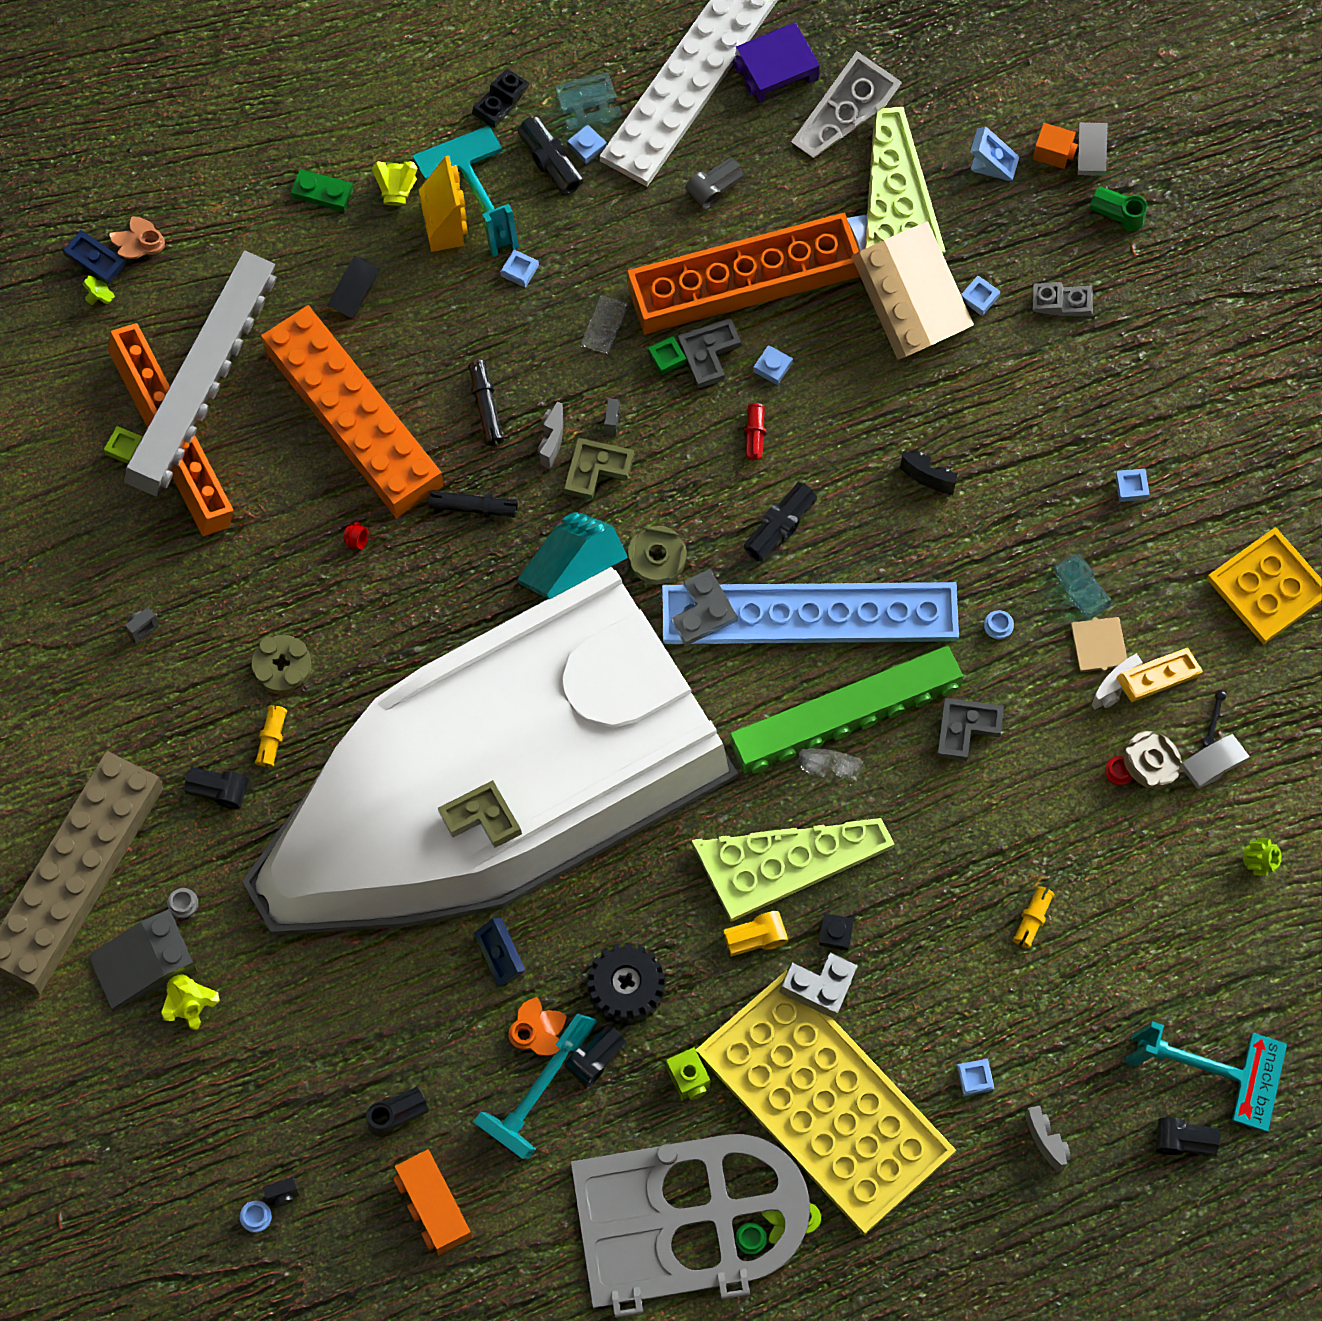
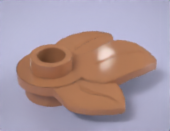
(139, 240)

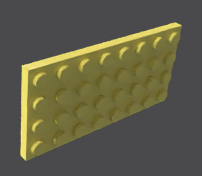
(826, 1104)

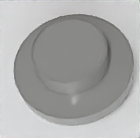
(182, 903)

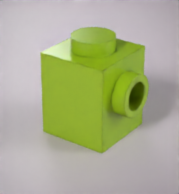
(688, 1074)

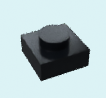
(836, 932)
(281, 1192)

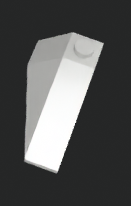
(850, 101)

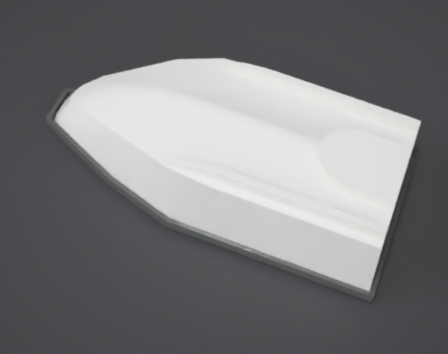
(558, 708)

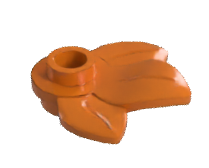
(541, 1026)

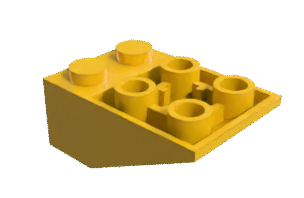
(444, 207)

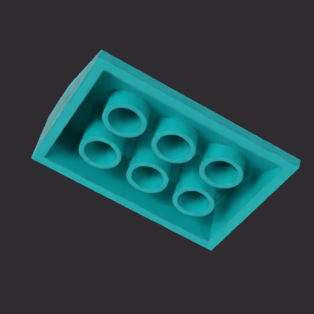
(572, 555)

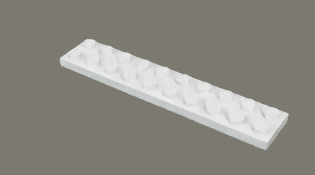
(683, 87)

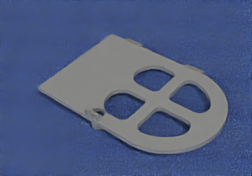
(631, 1225)

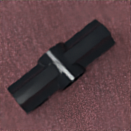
(550, 155)
(780, 522)

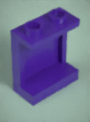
(775, 61)

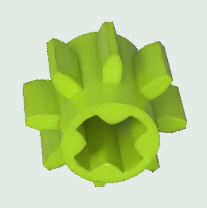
(1262, 856)

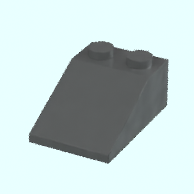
(142, 960)

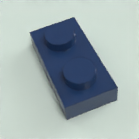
(94, 257)
(499, 951)

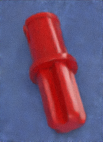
(755, 431)

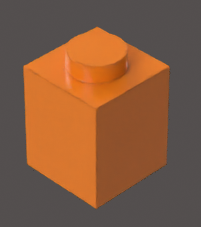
(1055, 146)

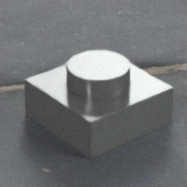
(141, 624)

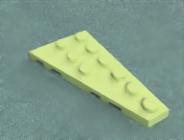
(896, 184)
(777, 863)

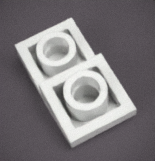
(1110, 689)

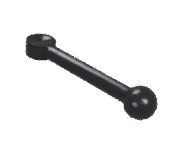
(1220, 696)

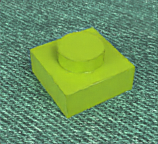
(122, 444)

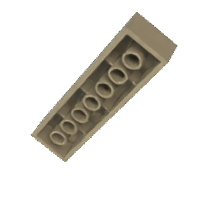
(75, 870)

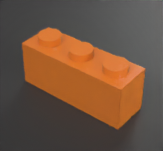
(431, 1203)

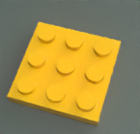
(1268, 585)

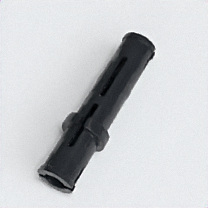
(483, 390)
(484, 505)

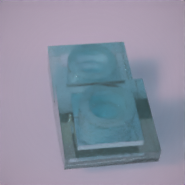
(1081, 586)

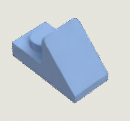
(993, 156)

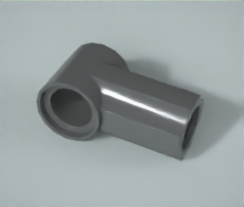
(709, 187)

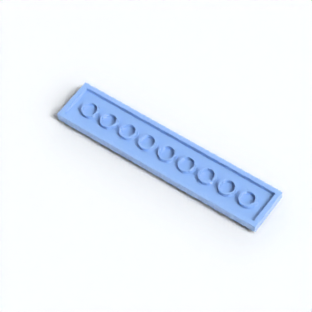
(827, 613)

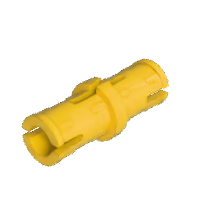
(270, 736)
(1033, 917)

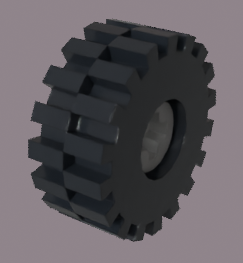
(634, 1001)

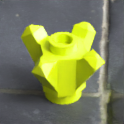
(395, 181)
(187, 1000)

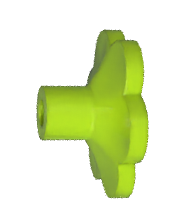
(97, 291)

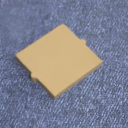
(1098, 644)

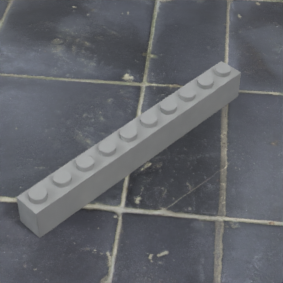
(200, 374)

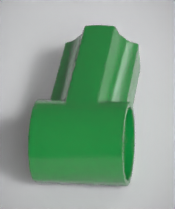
(1117, 207)

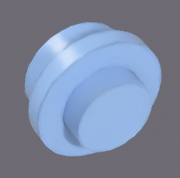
(998, 624)
(255, 1216)

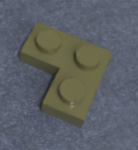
(594, 459)
(481, 807)

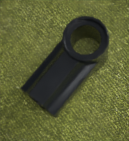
(225, 788)
(590, 1061)
(398, 1109)
(1177, 1137)

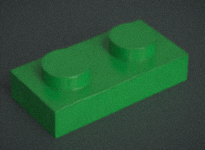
(322, 190)

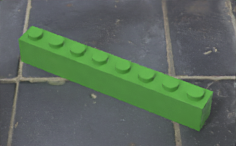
(846, 710)

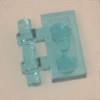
(587, 93)

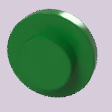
(751, 1238)

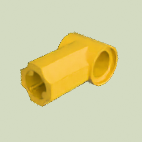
(763, 932)

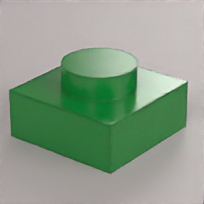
(667, 355)

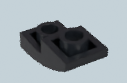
(501, 98)
(353, 287)
(918, 467)

